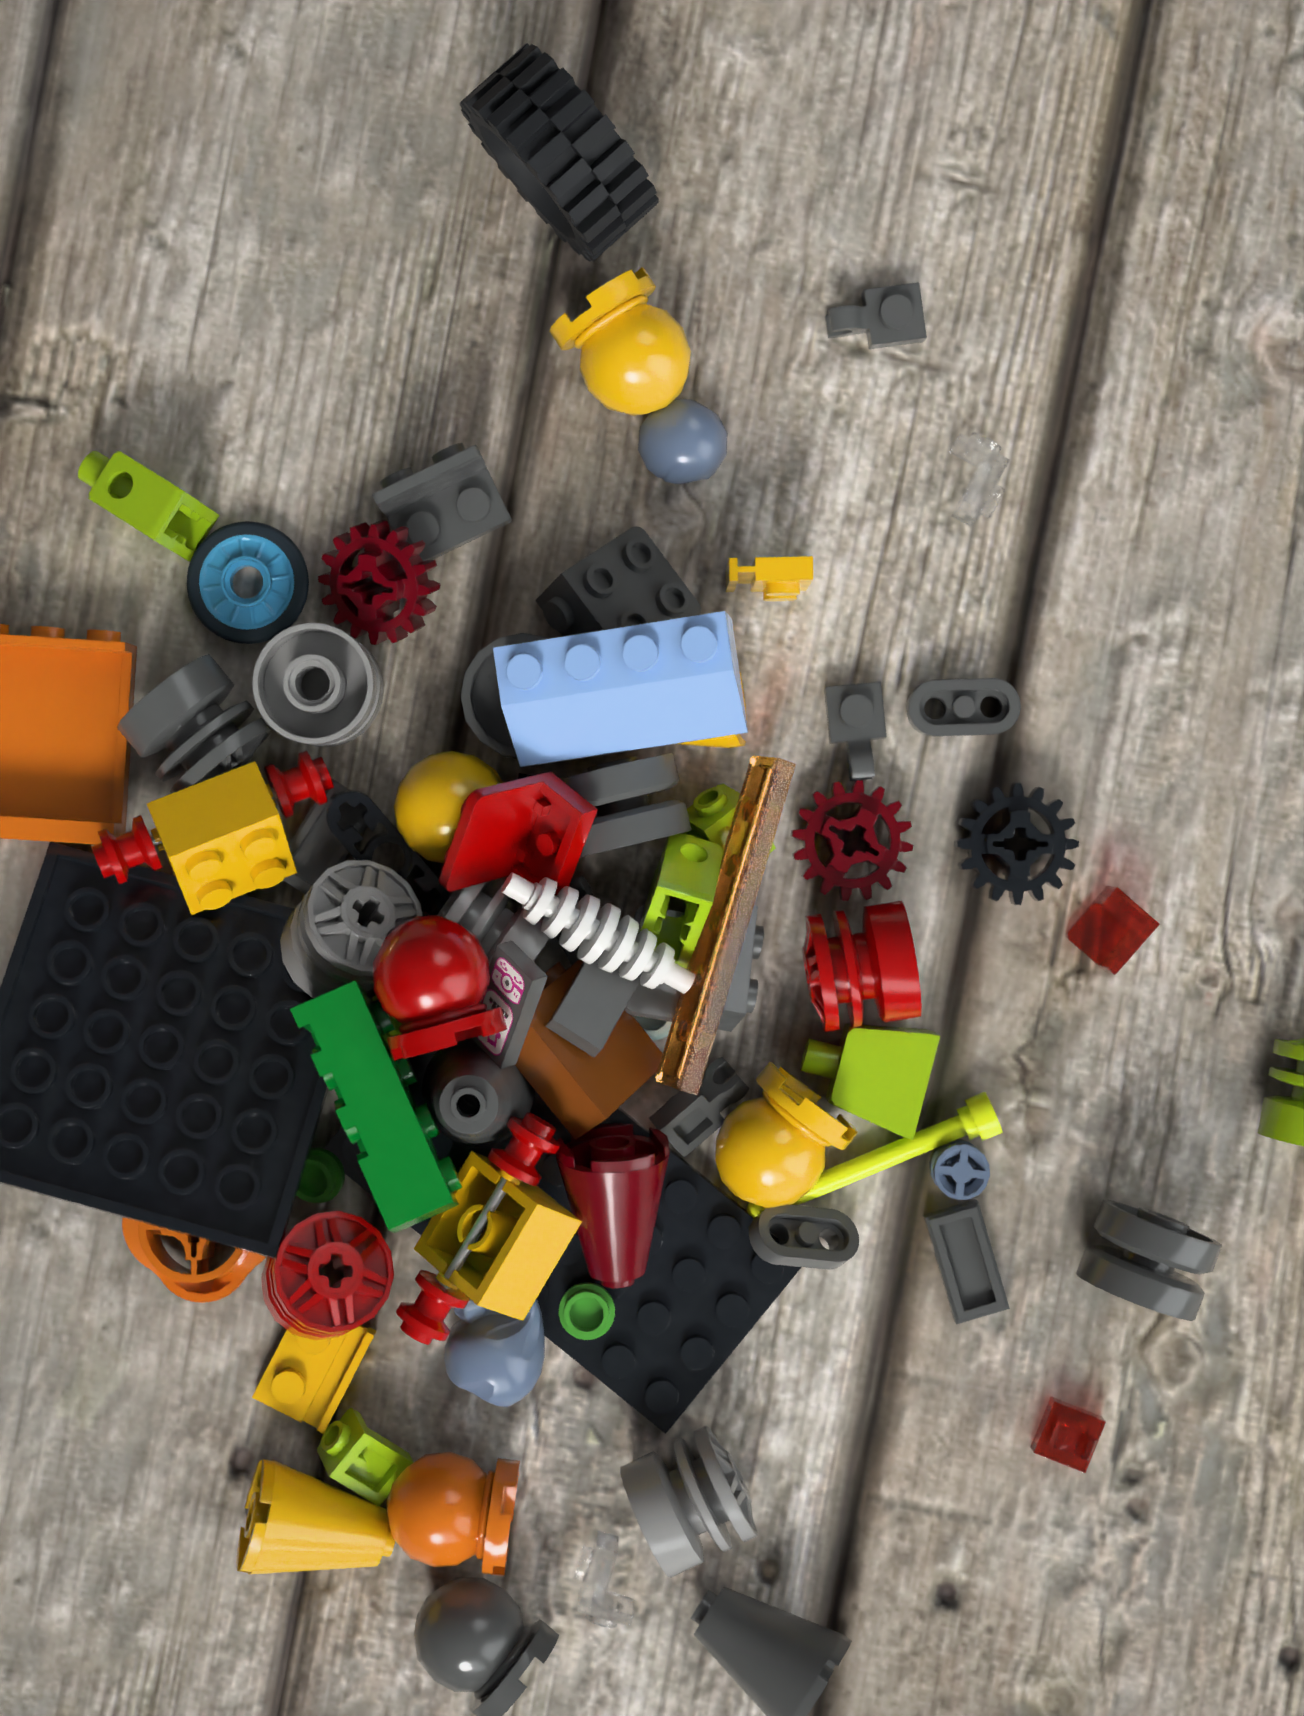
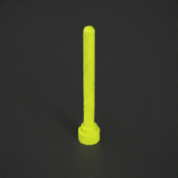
(972, 1121)

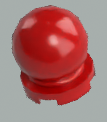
(434, 984)

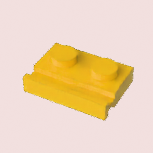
(774, 576)
(312, 1376)

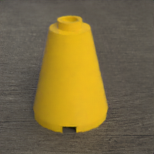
(308, 1525)

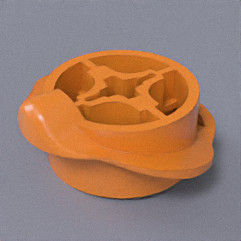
(190, 1284)

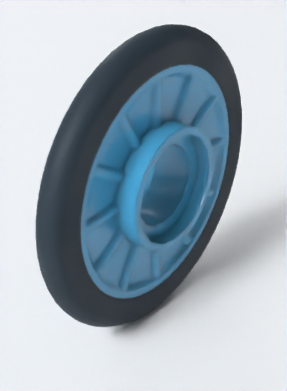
(212, 576)

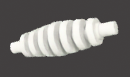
(598, 933)

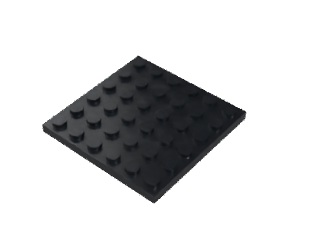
(155, 1056)

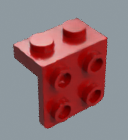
(519, 827)

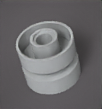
(317, 685)

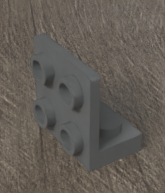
(444, 502)

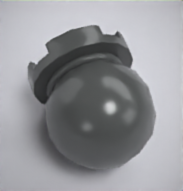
(476, 1642)

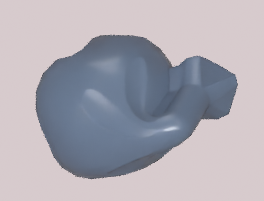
(495, 1353)

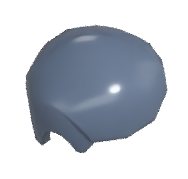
(683, 442)

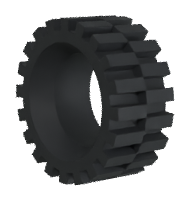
(559, 151)

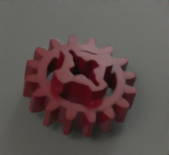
(391, 564)
(863, 817)

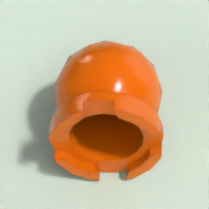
(452, 1510)

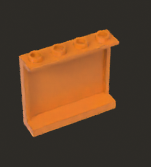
(60, 735)

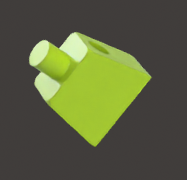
(147, 502)
(688, 872)
(876, 1073)

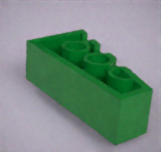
(379, 1106)

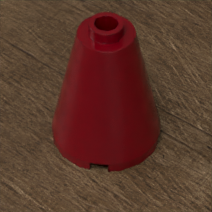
(616, 1193)

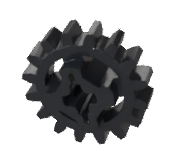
(1018, 870)

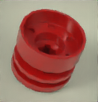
(863, 966)
(302, 1297)

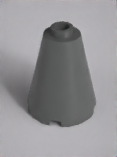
(471, 1071)
(768, 1651)

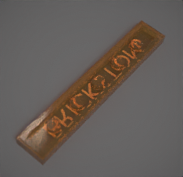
(727, 923)

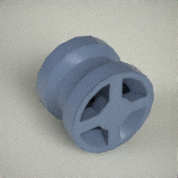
(968, 1180)

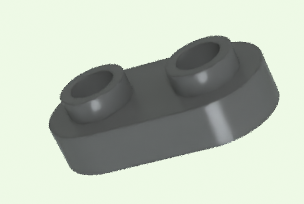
(962, 707)
(799, 1234)

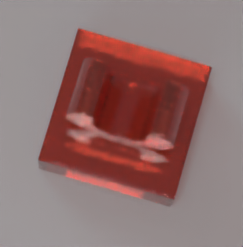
(1068, 1434)

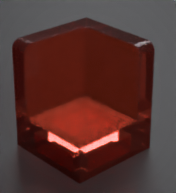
(1111, 929)

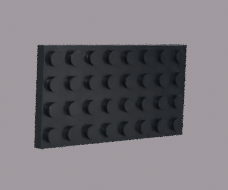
(687, 1308)

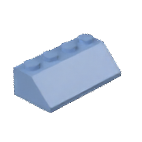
(621, 689)

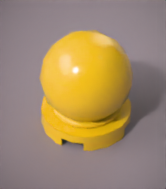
(630, 350)
(432, 799)
(776, 1144)

